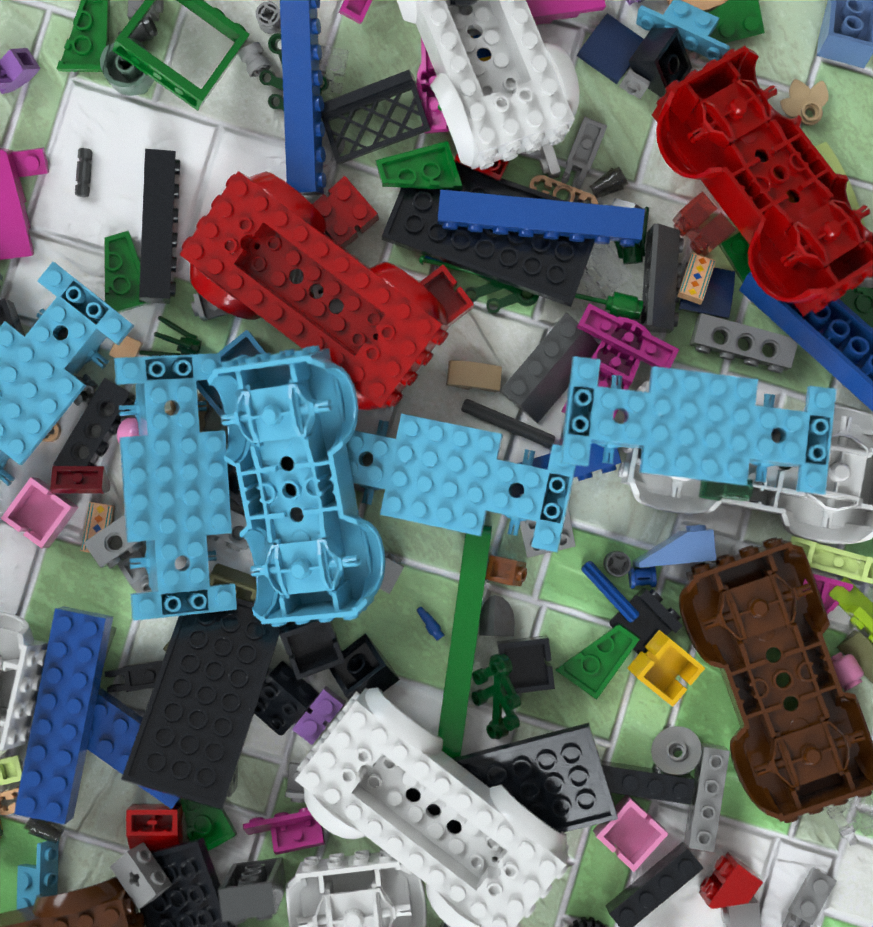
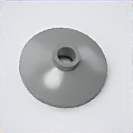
(673, 740)

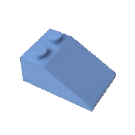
(847, 32)
(686, 546)

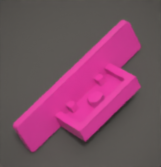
(289, 831)

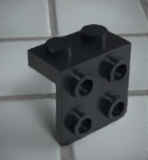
(651, 619)
(283, 698)

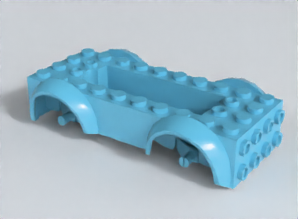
(307, 411)

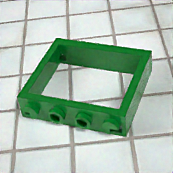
(164, 74)

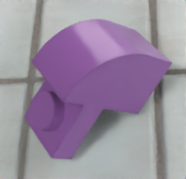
(16, 69)

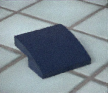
(610, 48)
(718, 295)

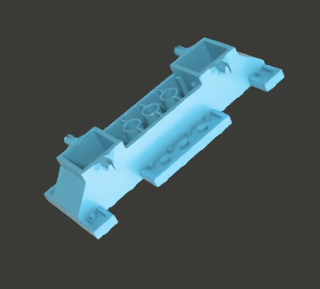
(39, 367)
(698, 426)
(453, 476)
(174, 486)

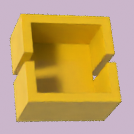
(662, 665)

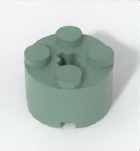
(129, 81)

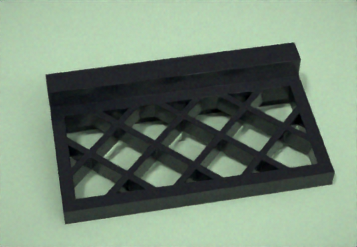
(368, 96)

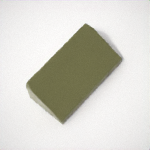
(244, 582)
(861, 649)

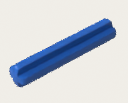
(610, 591)

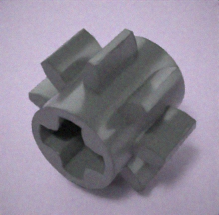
(88, 392)

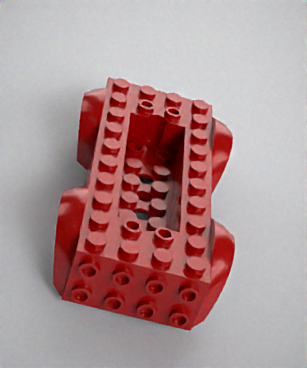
(711, 134)
(244, 266)

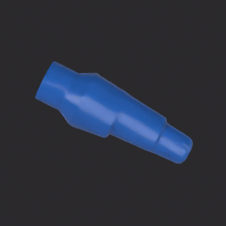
(431, 625)

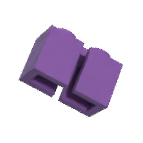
(323, 711)

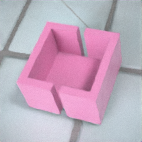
(40, 511)
(633, 833)

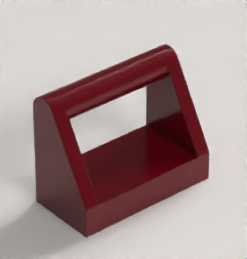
(79, 479)

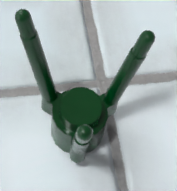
(634, 254)
(186, 346)

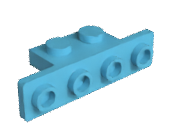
(693, 26)
(40, 877)

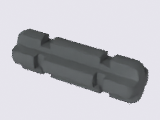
(83, 172)

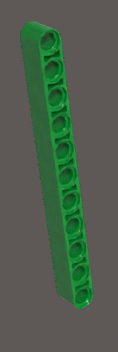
(463, 641)

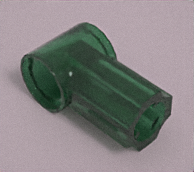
(717, 491)

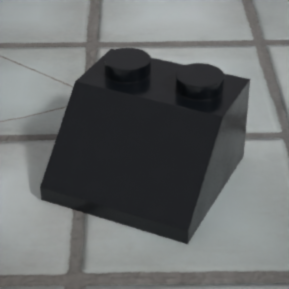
(661, 59)
(363, 668)

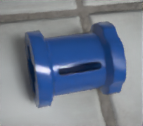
(642, 577)

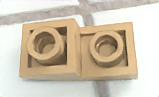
(474, 375)

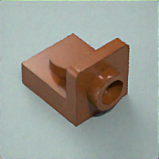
(506, 571)

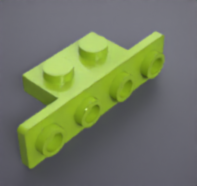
(856, 606)

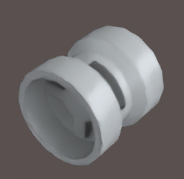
(269, 23)
(254, 59)

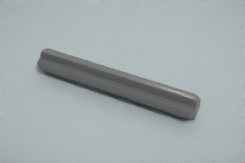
(508, 423)

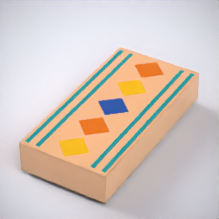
(696, 278)
(97, 519)

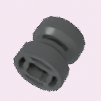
(620, 565)

